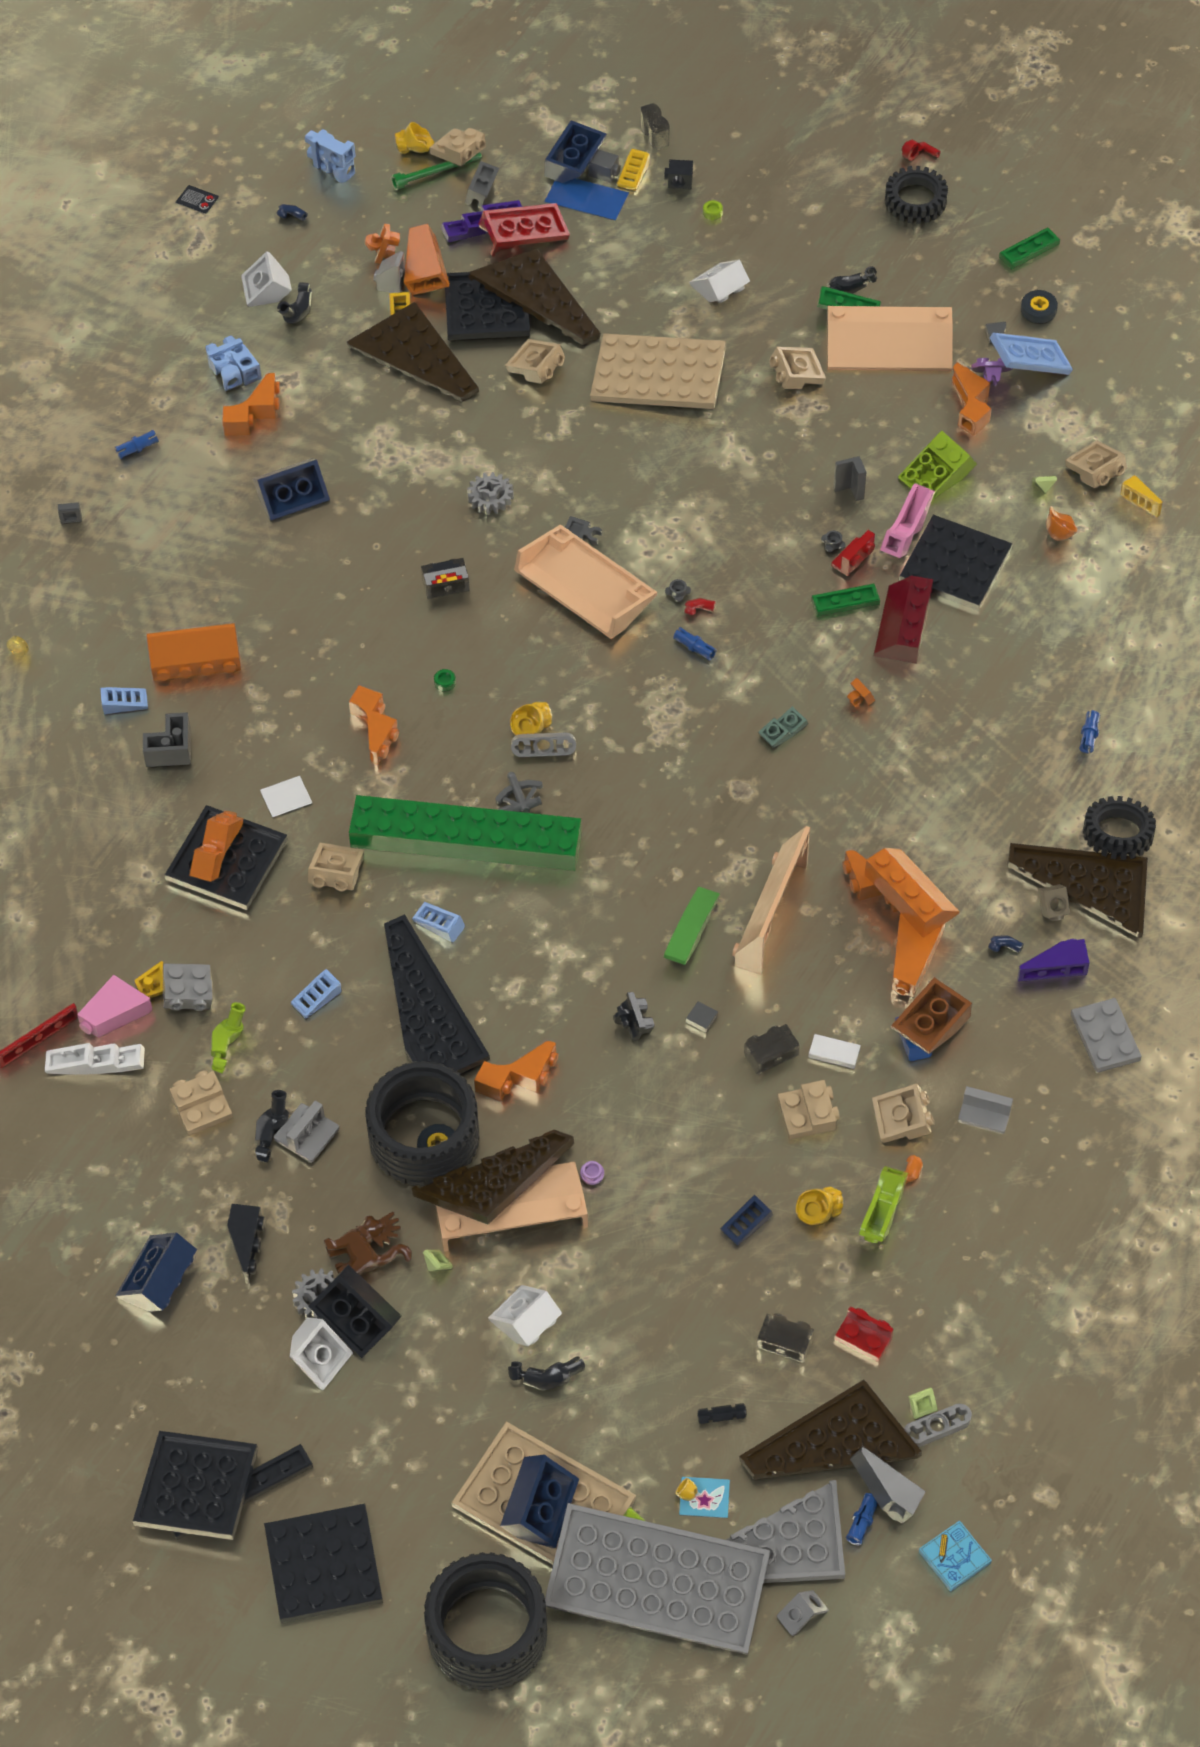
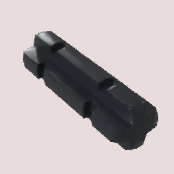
(722, 1413)

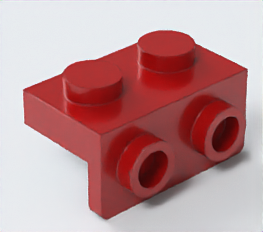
(854, 553)

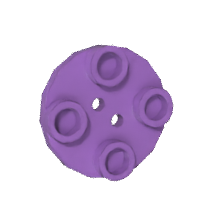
(990, 369)

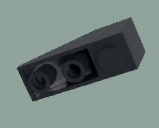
(244, 1230)

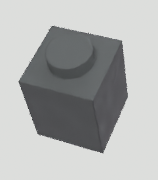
(604, 166)

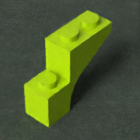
(883, 1205)

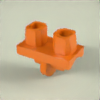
(382, 243)

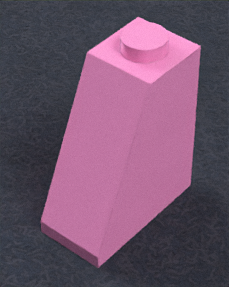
(113, 1008)

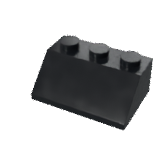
(355, 1311)

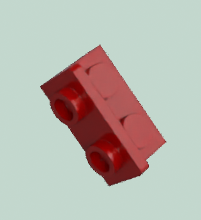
(864, 1334)

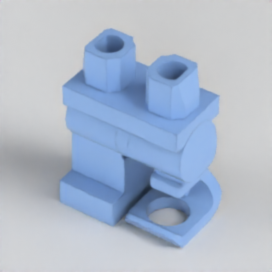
(331, 154)
(233, 361)

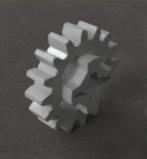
(490, 493)
(309, 1289)

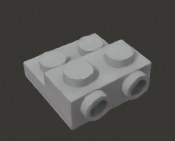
(187, 986)

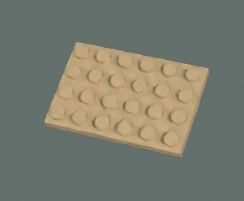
(658, 371)
(493, 1479)

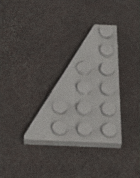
(801, 1538)

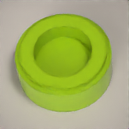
(712, 210)

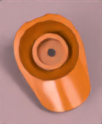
(1060, 525)

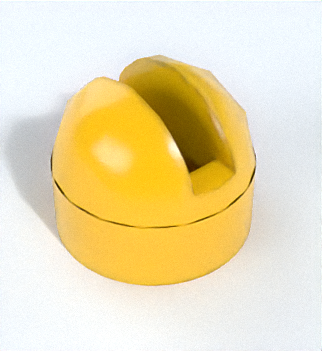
(687, 1490)

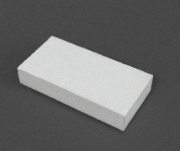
(834, 1051)

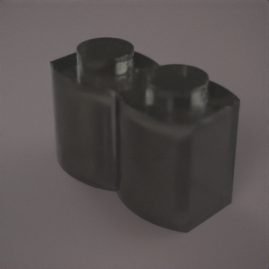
(654, 126)

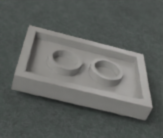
(1105, 1035)

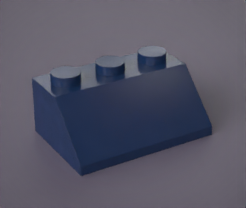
(573, 152)
(291, 488)
(157, 1272)
(539, 1501)

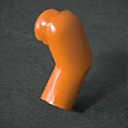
(913, 1168)

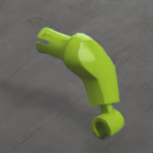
(225, 1034)

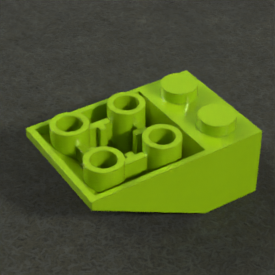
(938, 465)

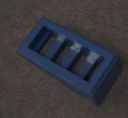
(753, 1202)

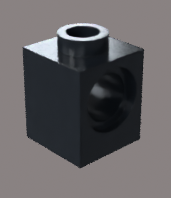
(679, 174)

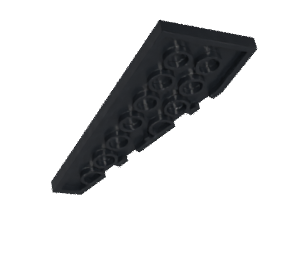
(429, 1014)

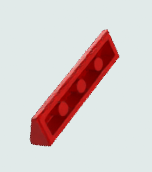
(38, 1034)

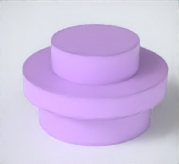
(592, 1173)

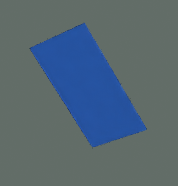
(587, 197)

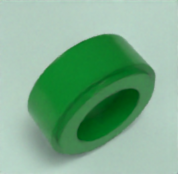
(444, 680)

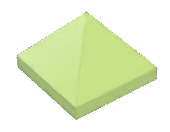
(1044, 482)
(436, 1260)
(923, 1403)

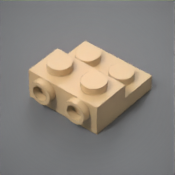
(459, 145)
(536, 360)
(796, 367)
(1097, 464)
(335, 867)
(200, 1102)
(808, 1110)
(903, 1113)

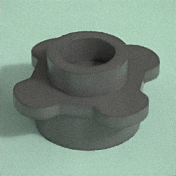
(833, 541)
(678, 590)

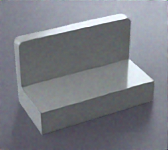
(985, 1110)

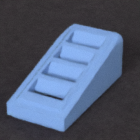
(116, 706)
(450, 930)
(318, 983)

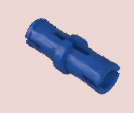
(136, 444)
(694, 643)
(1089, 731)
(862, 1519)

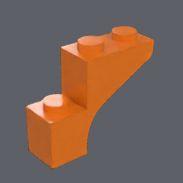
(973, 392)
(260, 405)
(382, 729)
(218, 837)
(859, 883)
(526, 1072)

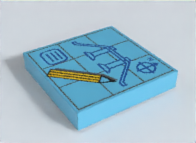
(955, 1556)

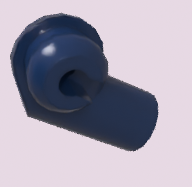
(297, 212)
(1006, 941)

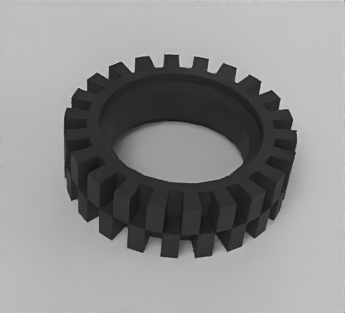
(914, 211)
(1118, 845)

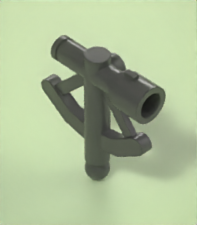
(516, 787)

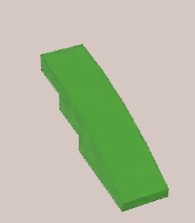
(691, 925)

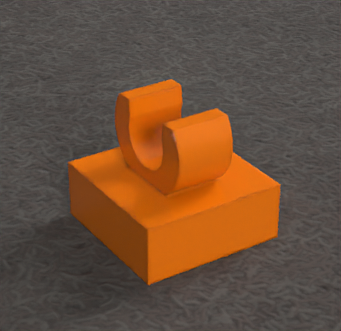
(860, 694)

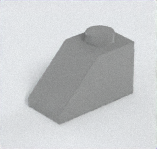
(391, 274)

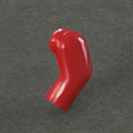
(699, 603)

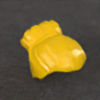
(413, 139)
(531, 718)
(818, 1205)

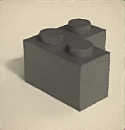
(171, 746)

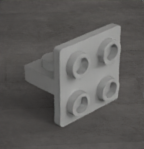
(307, 1131)

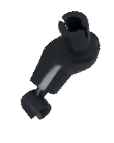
(855, 282)
(300, 308)
(269, 1124)
(550, 1378)

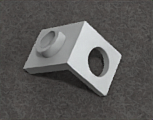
(800, 1611)

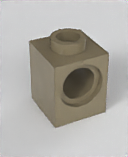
(1047, 894)

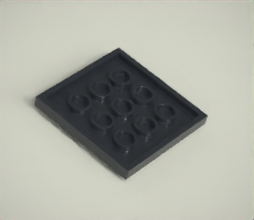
(479, 313)
(958, 561)
(242, 867)
(195, 1485)
(323, 1563)

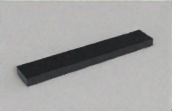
(273, 1474)

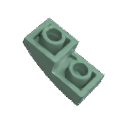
(784, 728)

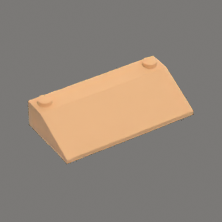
(889, 338)
(584, 580)
(751, 948)
(549, 1198)

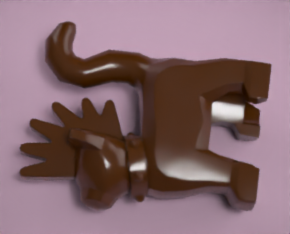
(357, 1244)

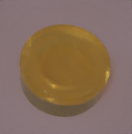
(17, 646)

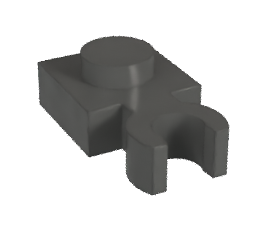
(582, 529)

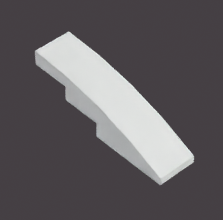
(94, 1060)

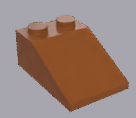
(933, 1016)

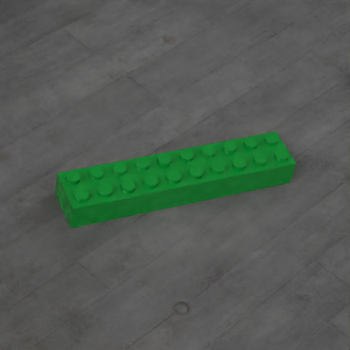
(465, 832)

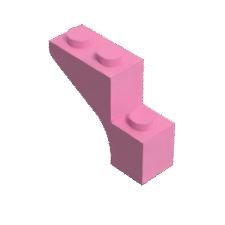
(909, 521)

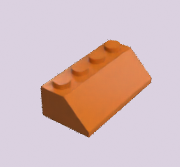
(194, 652)
(909, 890)

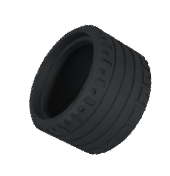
(415, 1083)
(475, 1574)

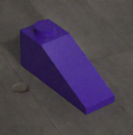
(1062, 960)

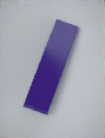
(468, 225)

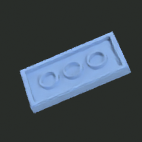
(1031, 353)

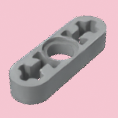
(527, 752)
(950, 1412)

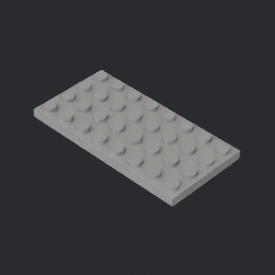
(657, 1578)

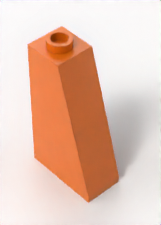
(424, 262)
(912, 956)

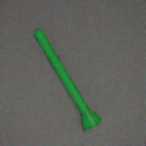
(400, 180)

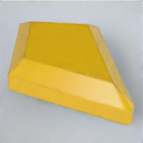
(151, 981)

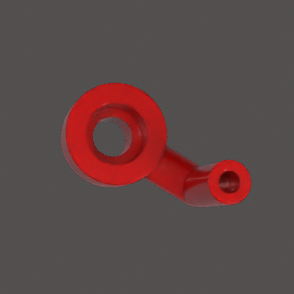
(912, 148)

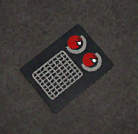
(197, 199)

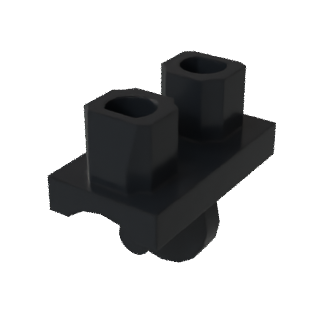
(630, 1016)

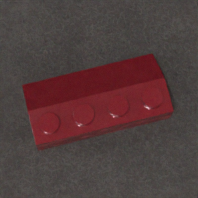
(904, 619)

